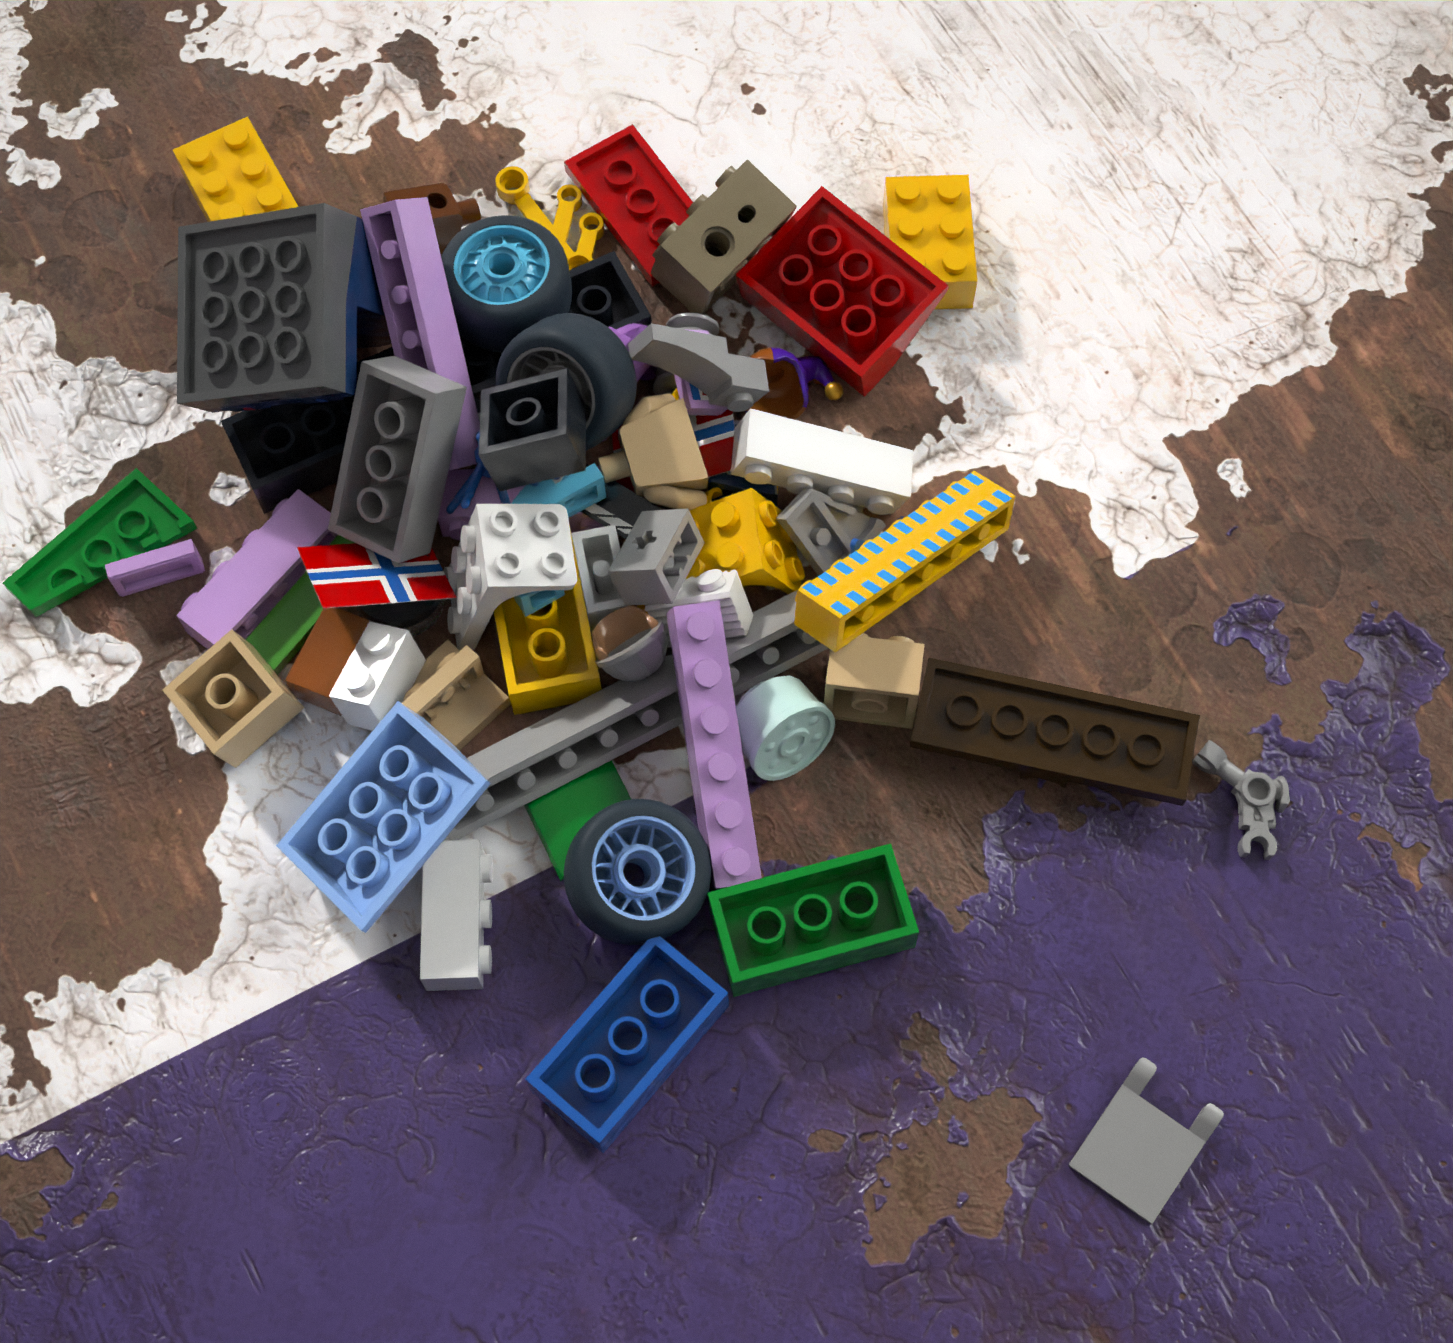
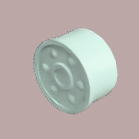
(782, 727)

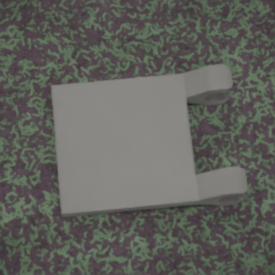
(1139, 1150)

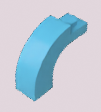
(575, 494)

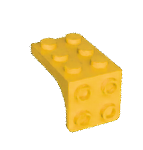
(746, 537)

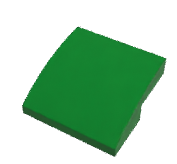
(567, 808)

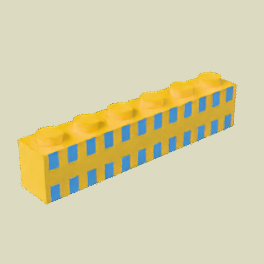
(902, 560)

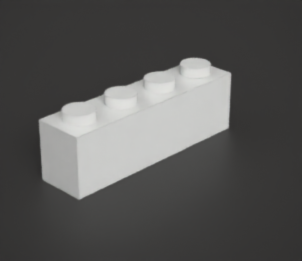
(822, 459)

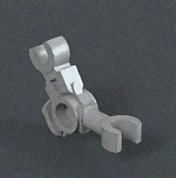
(1254, 795)

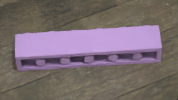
(420, 303)
(713, 742)

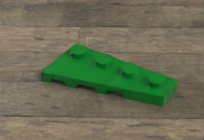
(119, 525)

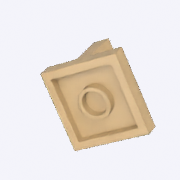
(455, 694)

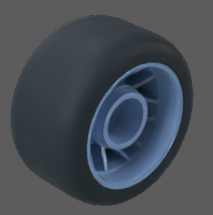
(673, 866)

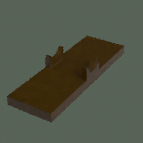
(1055, 732)

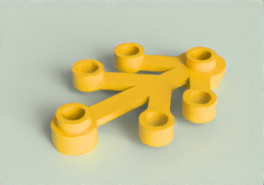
(517, 178)

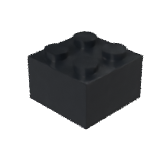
(532, 430)

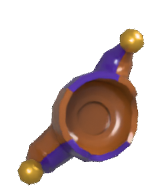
(789, 382)

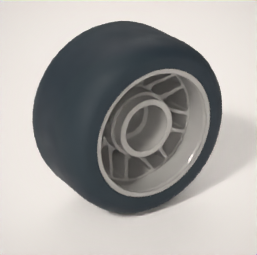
(593, 358)

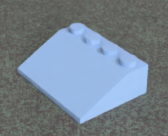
(383, 815)

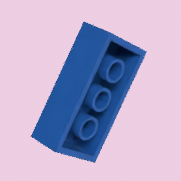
(628, 1042)

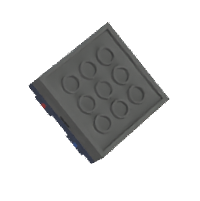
(274, 309)

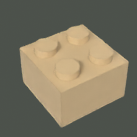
(875, 681)
(233, 699)

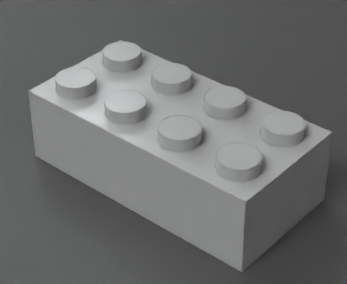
(396, 458)

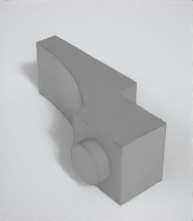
(704, 363)

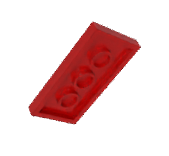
(630, 192)

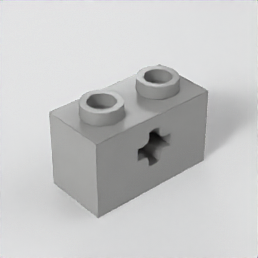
(656, 557)

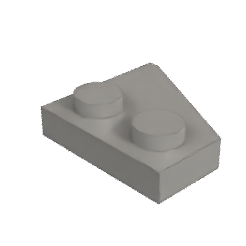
(825, 527)

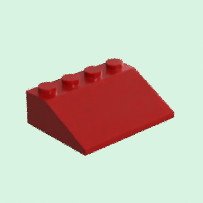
(841, 290)

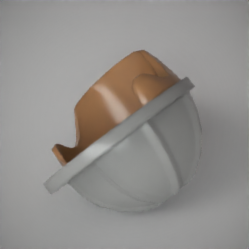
(629, 644)

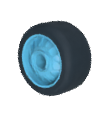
(505, 279)

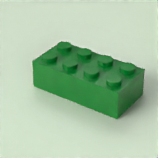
(812, 919)

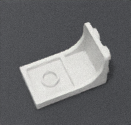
(505, 555)

